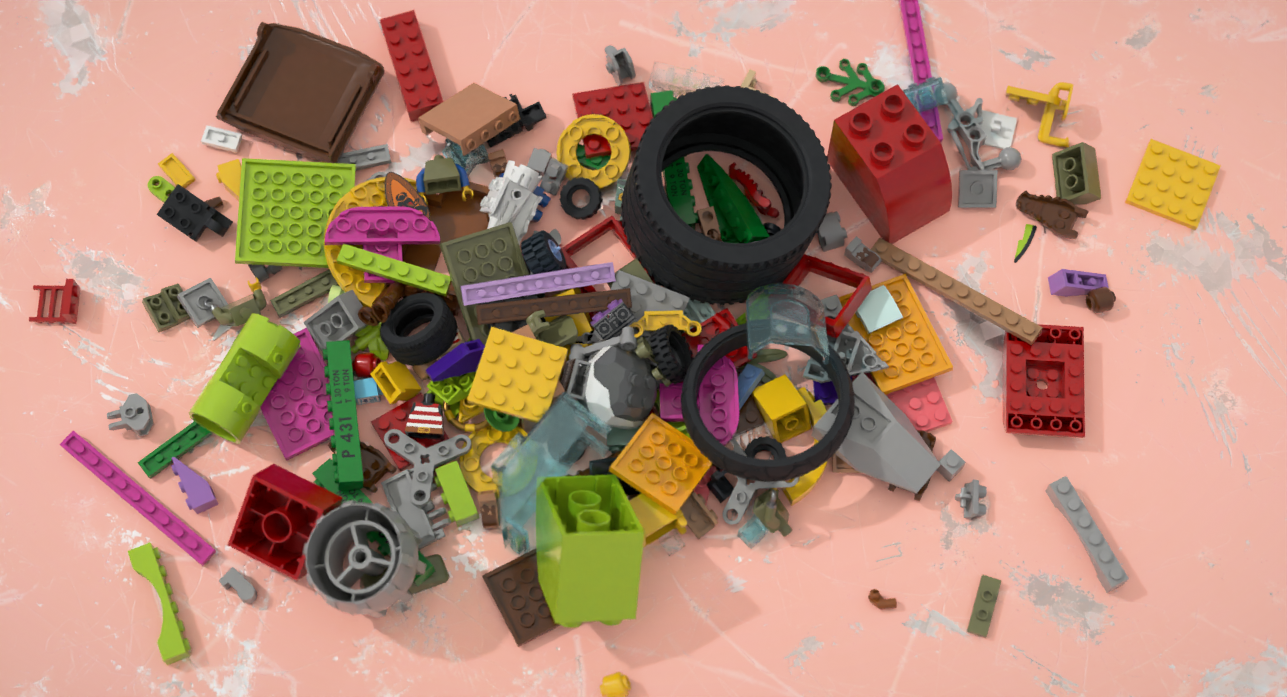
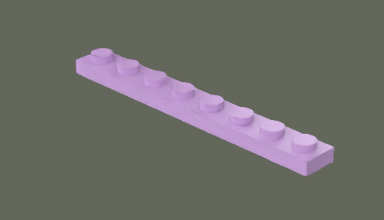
(537, 283)

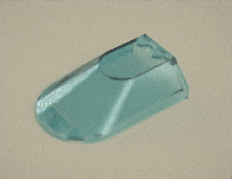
(785, 316)

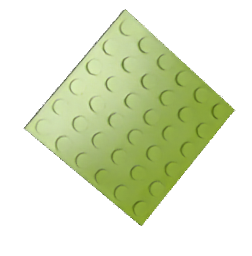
(287, 210)

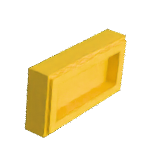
(176, 171)

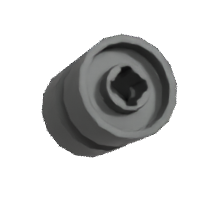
(263, 273)

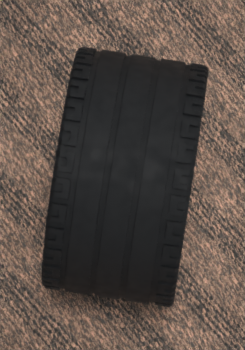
(738, 124)

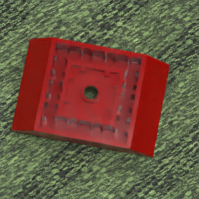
(1058, 362)

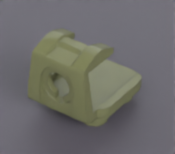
(557, 332)

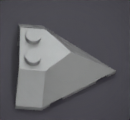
(854, 352)

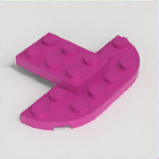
(381, 232)
(715, 400)

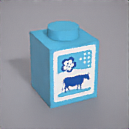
(367, 391)

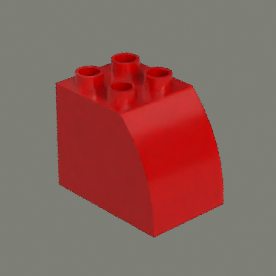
(891, 164)

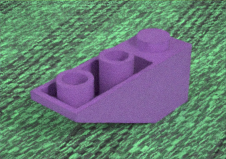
(197, 489)

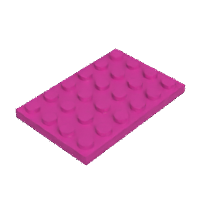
(298, 401)

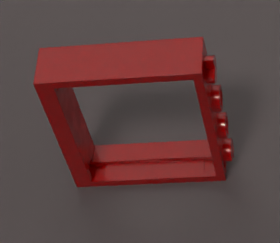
(590, 236)
(839, 274)

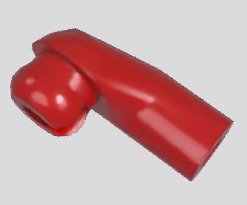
(723, 323)

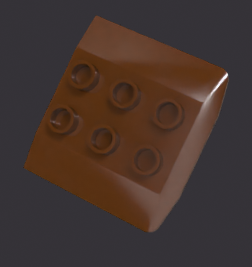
(301, 91)

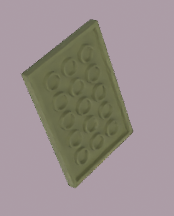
(479, 259)

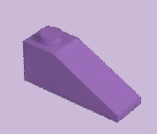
(1075, 283)

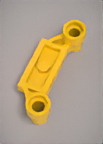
(656, 319)

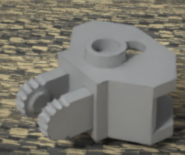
(619, 64)
(134, 416)

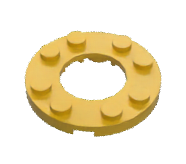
(602, 126)
(470, 462)

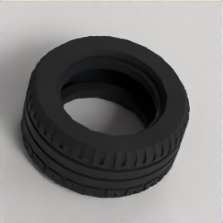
(429, 342)

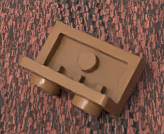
(698, 516)

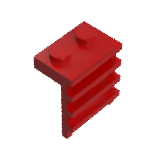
(69, 303)

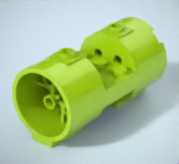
(245, 378)

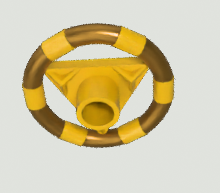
(466, 412)

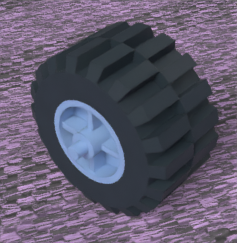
(543, 253)

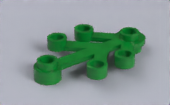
(852, 82)

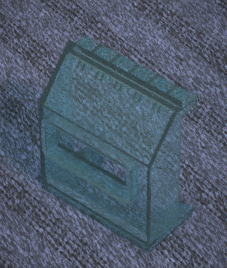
(544, 452)

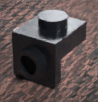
(720, 485)

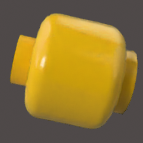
(615, 685)

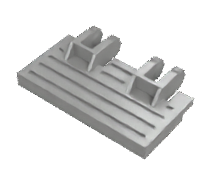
(398, 494)

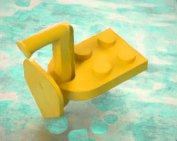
(1051, 103)

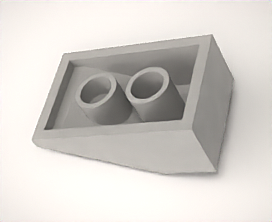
(336, 320)

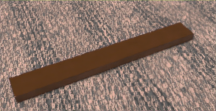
(551, 305)

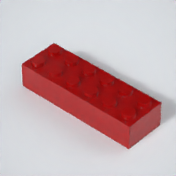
(411, 63)

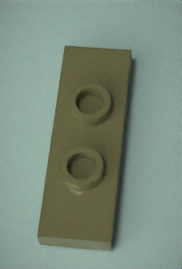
(984, 606)

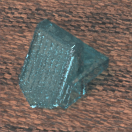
(469, 161)

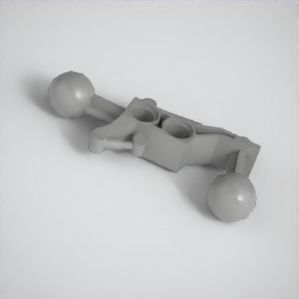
(1008, 158)

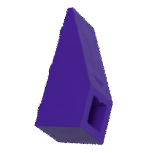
(459, 361)

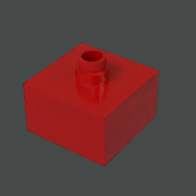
(279, 519)

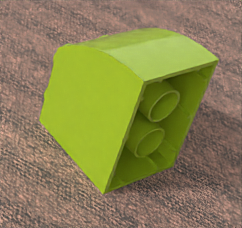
(588, 549)

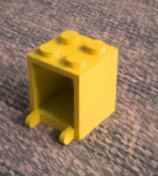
(655, 519)

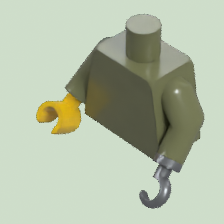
(240, 310)
(772, 512)

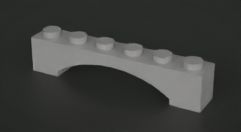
(1104, 560)

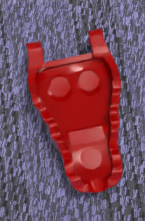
(750, 190)

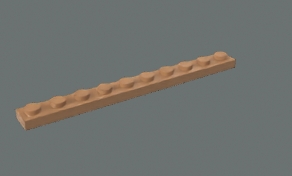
(957, 292)

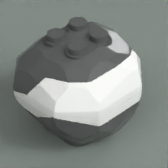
(619, 387)

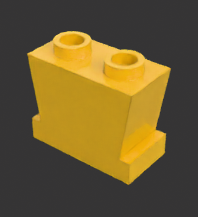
(395, 381)

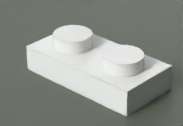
(221, 138)

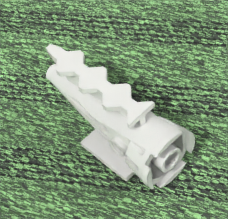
(513, 198)

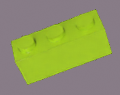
(456, 494)

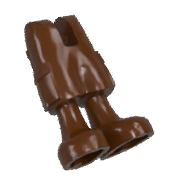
(382, 305)

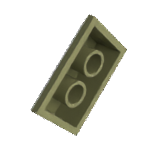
(1077, 174)

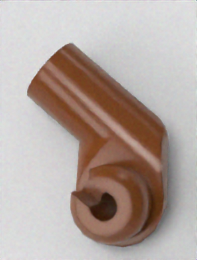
(879, 602)

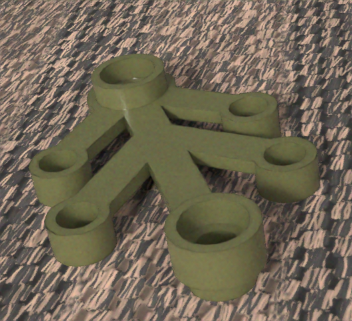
(645, 351)

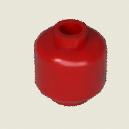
(365, 364)

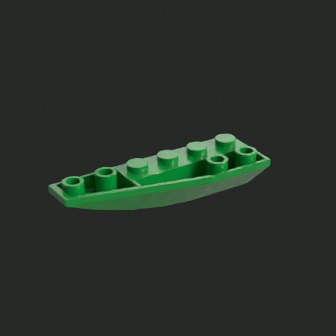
(734, 213)

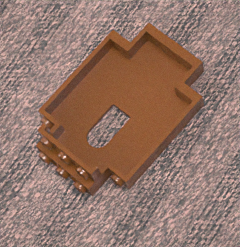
(453, 220)

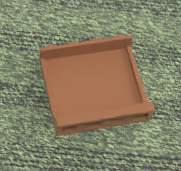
(470, 117)

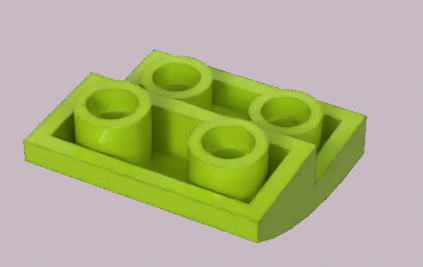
(453, 388)

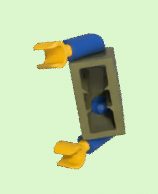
(442, 176)

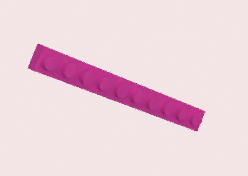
(919, 56)
(138, 498)

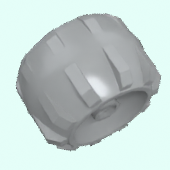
(330, 544)

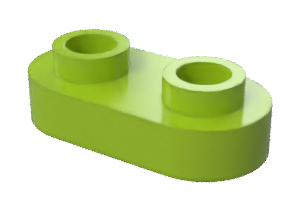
(161, 190)

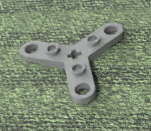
(424, 473)
(744, 493)

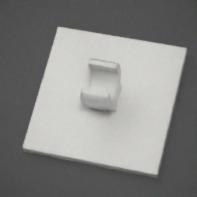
(998, 129)

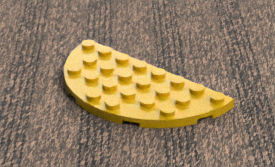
(366, 194)

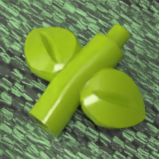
(371, 339)

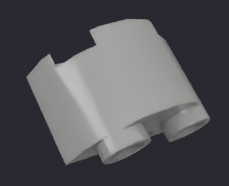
(830, 232)

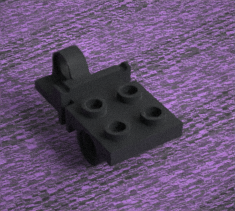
(528, 117)
(191, 214)

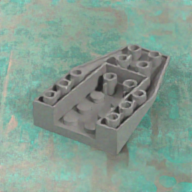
(881, 439)

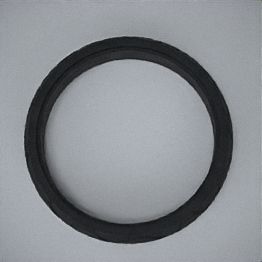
(764, 469)

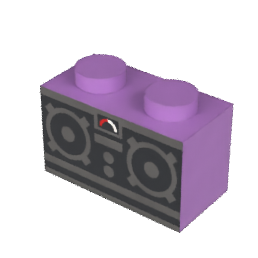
(613, 320)

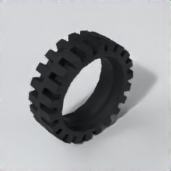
(671, 352)

